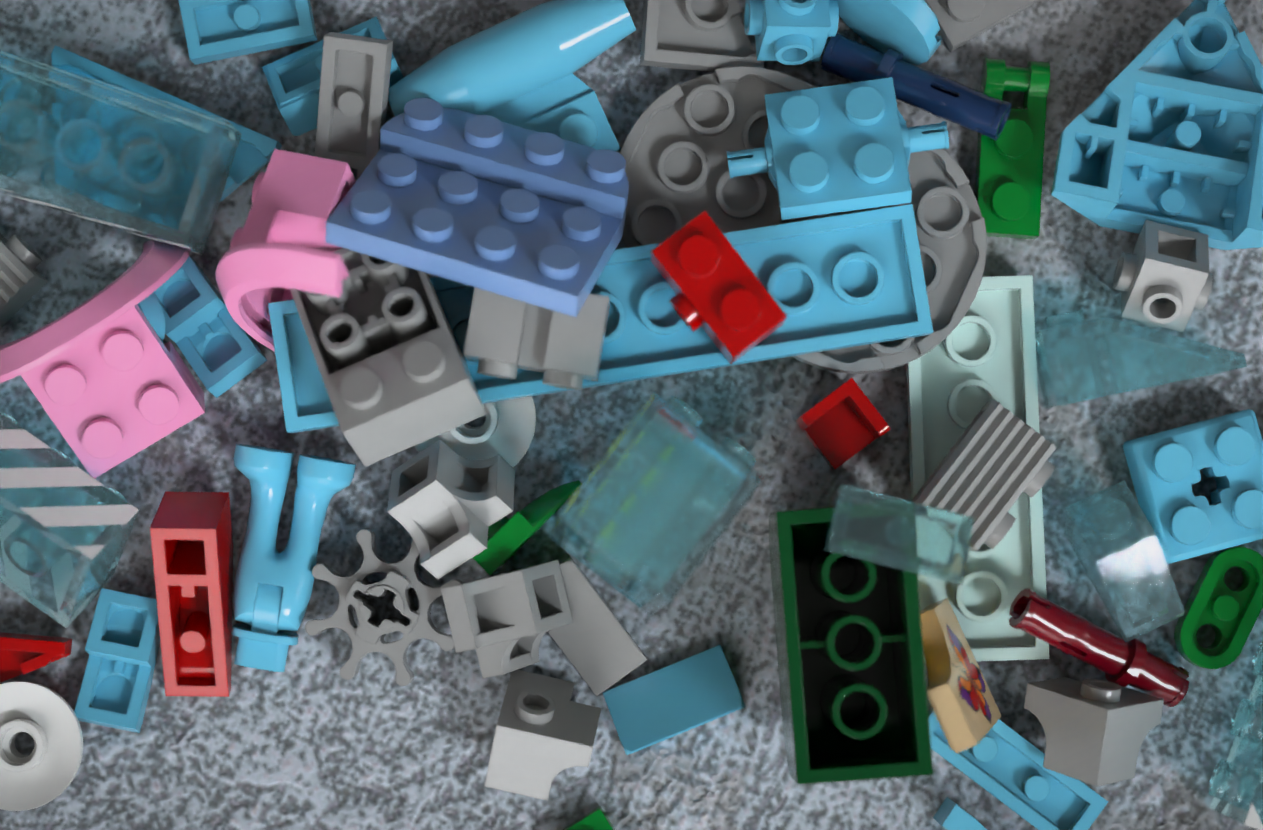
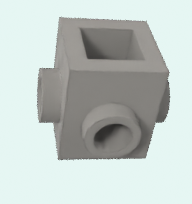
(1164, 276)

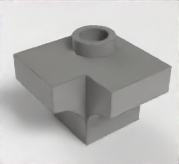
(450, 504)
(507, 615)
(1092, 727)
(539, 735)

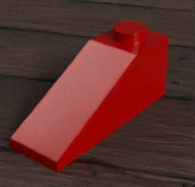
(194, 591)

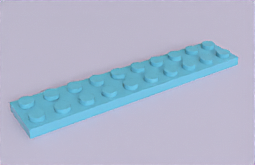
(832, 276)

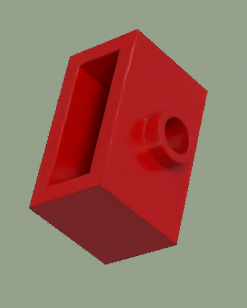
(716, 288)

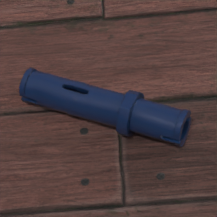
(918, 86)

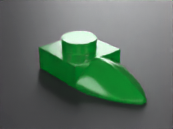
(508, 536)

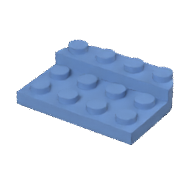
(487, 205)

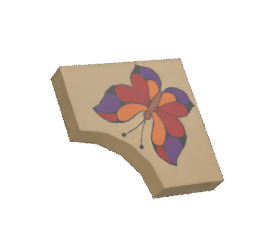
(955, 680)

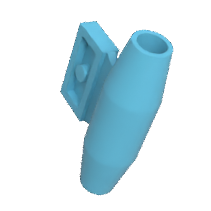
(526, 70)

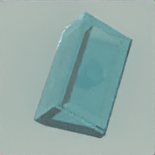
(900, 534)

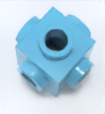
(791, 28)

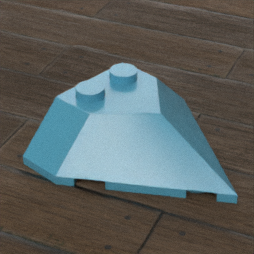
(1175, 136)

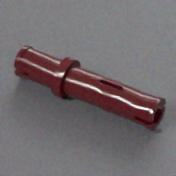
(1120, 660)

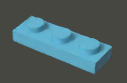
(1015, 775)

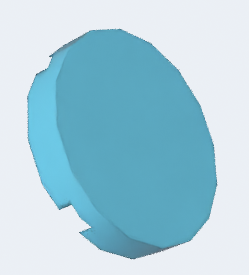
(894, 25)

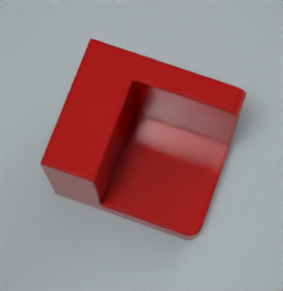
(842, 424)

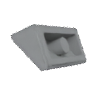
(596, 638)

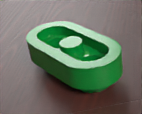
(1227, 611)

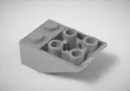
(388, 357)

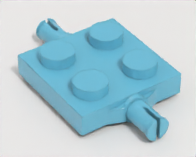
(837, 148)

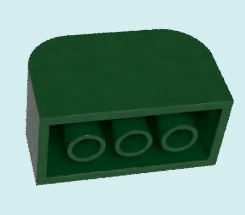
(846, 659)

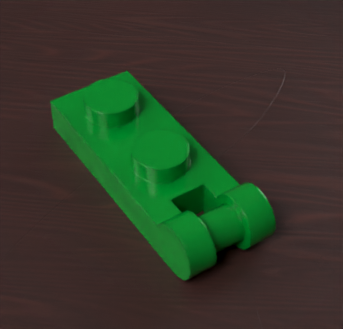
(1012, 167)

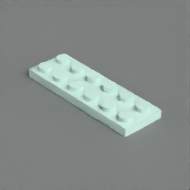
(981, 361)

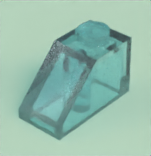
(1123, 560)

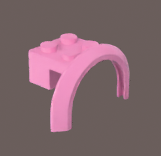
(284, 240)
(107, 370)

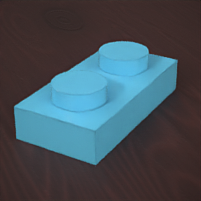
(244, 27)

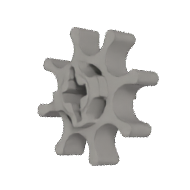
(370, 633)

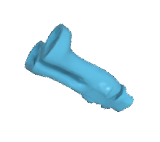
(274, 585)

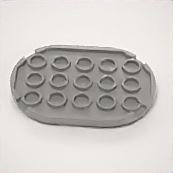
(682, 169)

